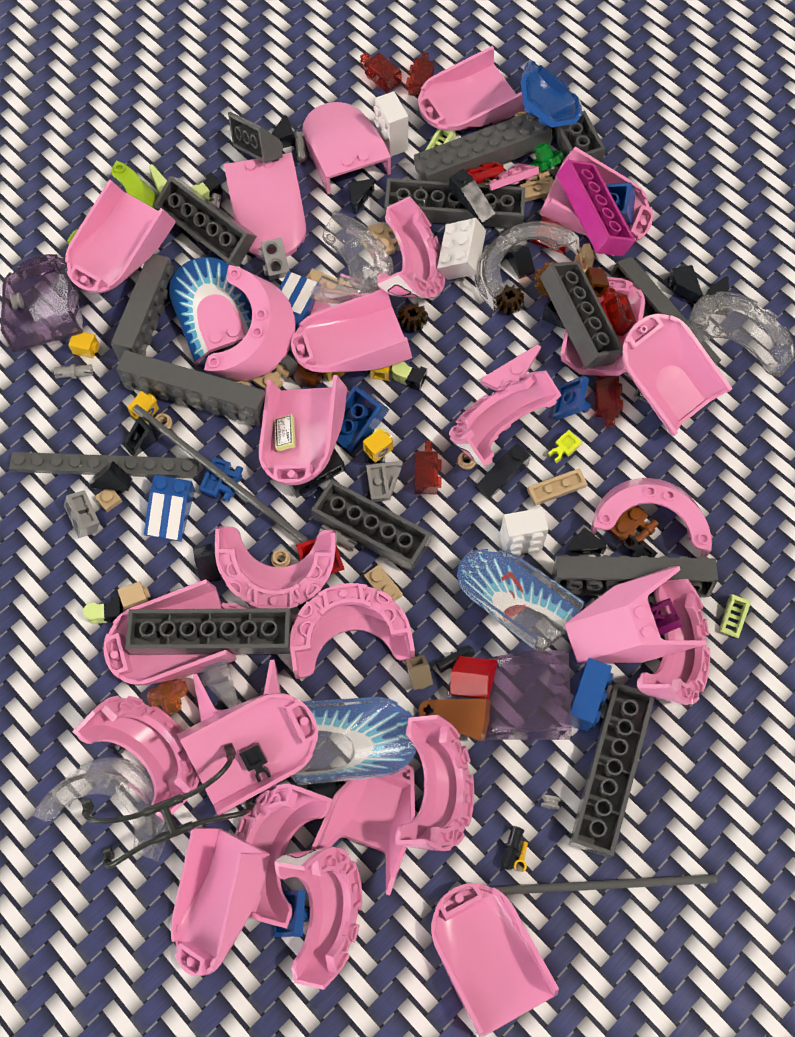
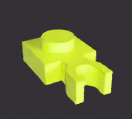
(566, 444)

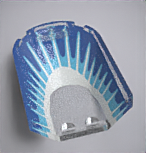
(518, 596)
(357, 740)

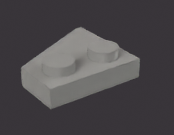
(382, 479)

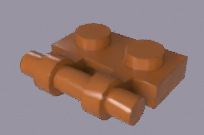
(630, 522)

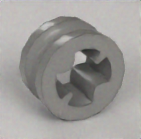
(17, 301)
(550, 802)

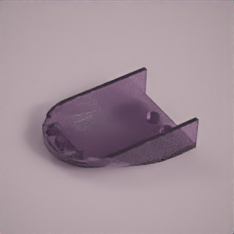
(50, 303)
(529, 697)

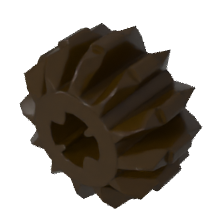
(510, 299)
(412, 317)

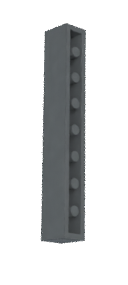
(655, 299)

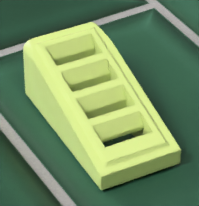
(451, 135)
(158, 179)
(727, 613)

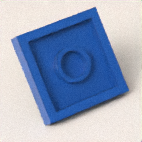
(572, 398)
(299, 915)

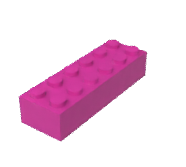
(595, 208)

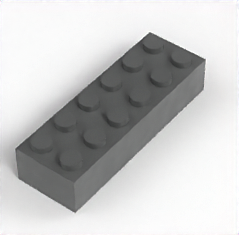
(205, 221)
(144, 307)
(581, 314)
(372, 525)

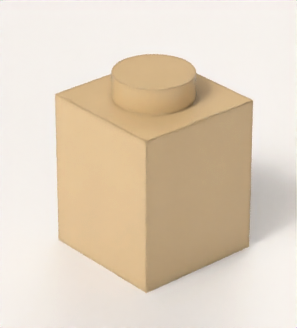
(133, 595)

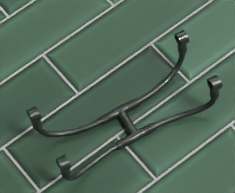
(163, 806)

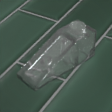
(220, 683)

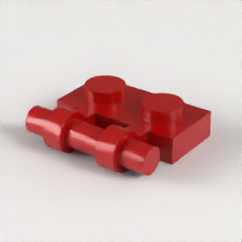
(486, 170)

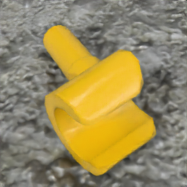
(522, 856)

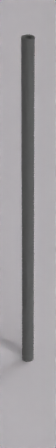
(220, 474)
(607, 884)

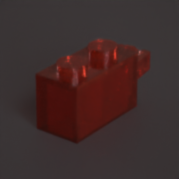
(381, 71)
(420, 73)
(618, 311)
(607, 398)
(427, 470)

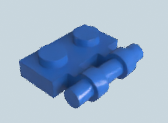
(213, 485)

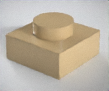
(586, 256)
(108, 499)

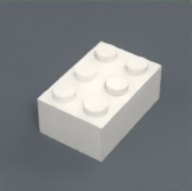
(391, 123)
(461, 249)
(524, 532)

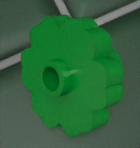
(546, 157)

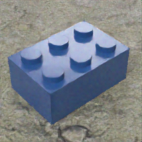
(590, 694)

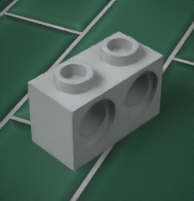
(278, 258)
(81, 514)

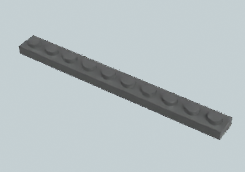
(92, 464)

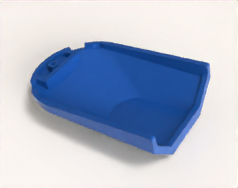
(548, 97)

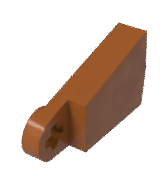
(466, 715)

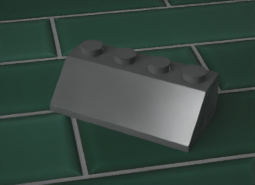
(254, 139)

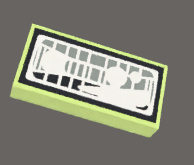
(284, 433)

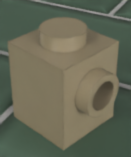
(419, 672)

